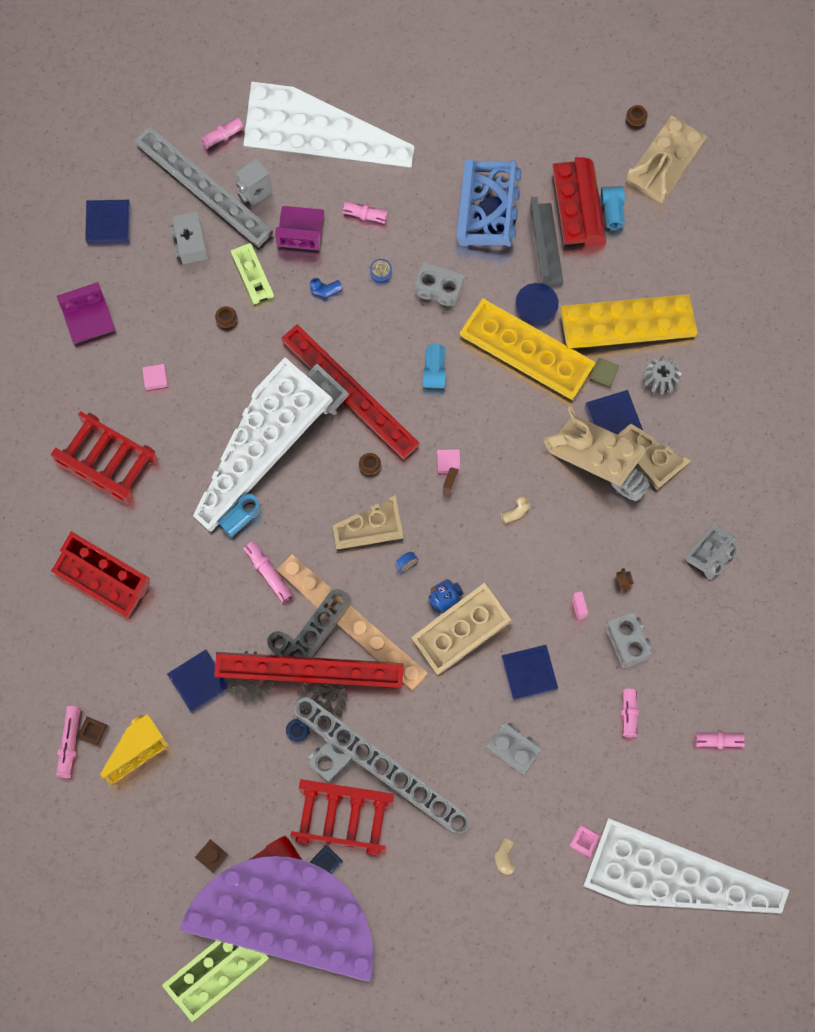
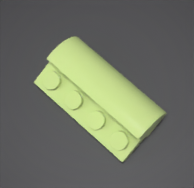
(211, 976)

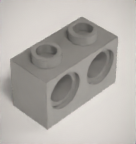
(441, 279)
(622, 641)
(339, 760)

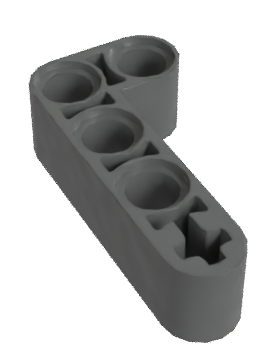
(314, 624)

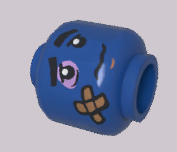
(445, 595)

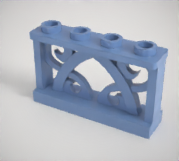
(471, 181)

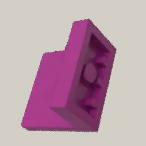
(300, 228)
(86, 313)

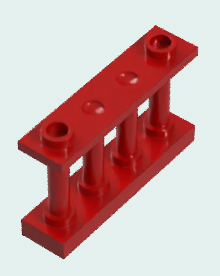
(103, 478)
(334, 794)

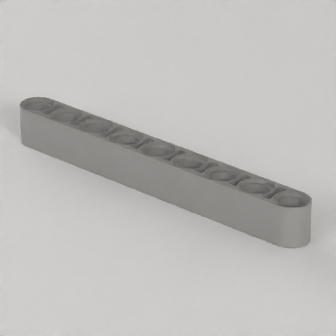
(389, 774)

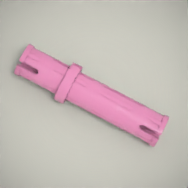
(263, 564)
(66, 752)

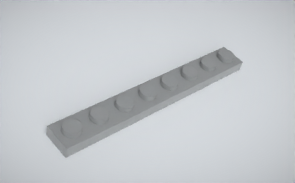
(204, 186)

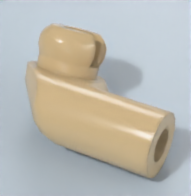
(518, 512)
(502, 858)

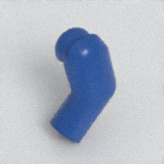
(324, 290)

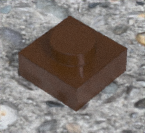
(211, 856)

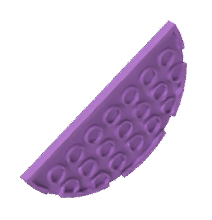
(287, 913)

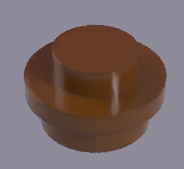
(636, 115)
(226, 317)
(369, 463)
(625, 579)

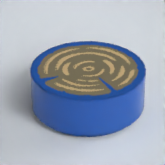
(380, 270)
(406, 561)

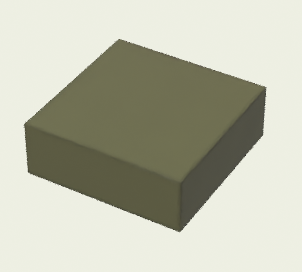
(604, 372)

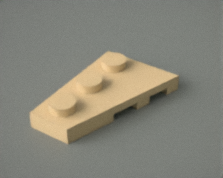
(658, 462)
(372, 526)

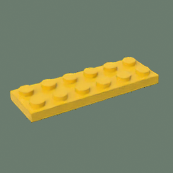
(628, 321)
(527, 349)

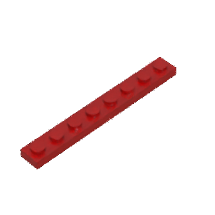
(359, 399)
(308, 669)

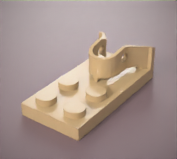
(666, 159)
(595, 449)
(462, 628)

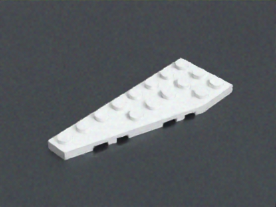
(301, 124)
(273, 421)
(659, 873)

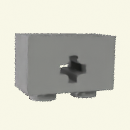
(253, 183)
(194, 248)

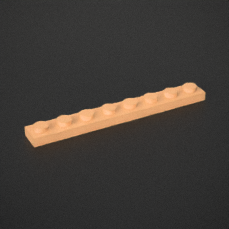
(352, 621)

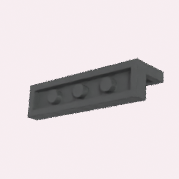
(545, 243)

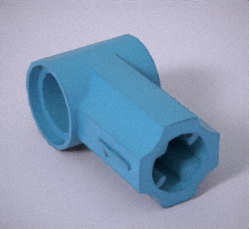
(613, 200)
(434, 371)
(238, 517)

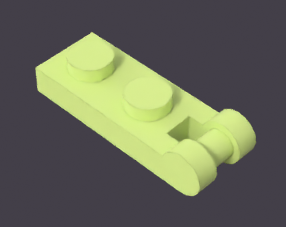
(251, 273)

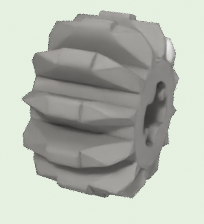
(669, 371)
(634, 486)

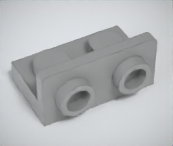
(330, 386)
(713, 551)
(514, 748)

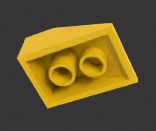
(137, 745)

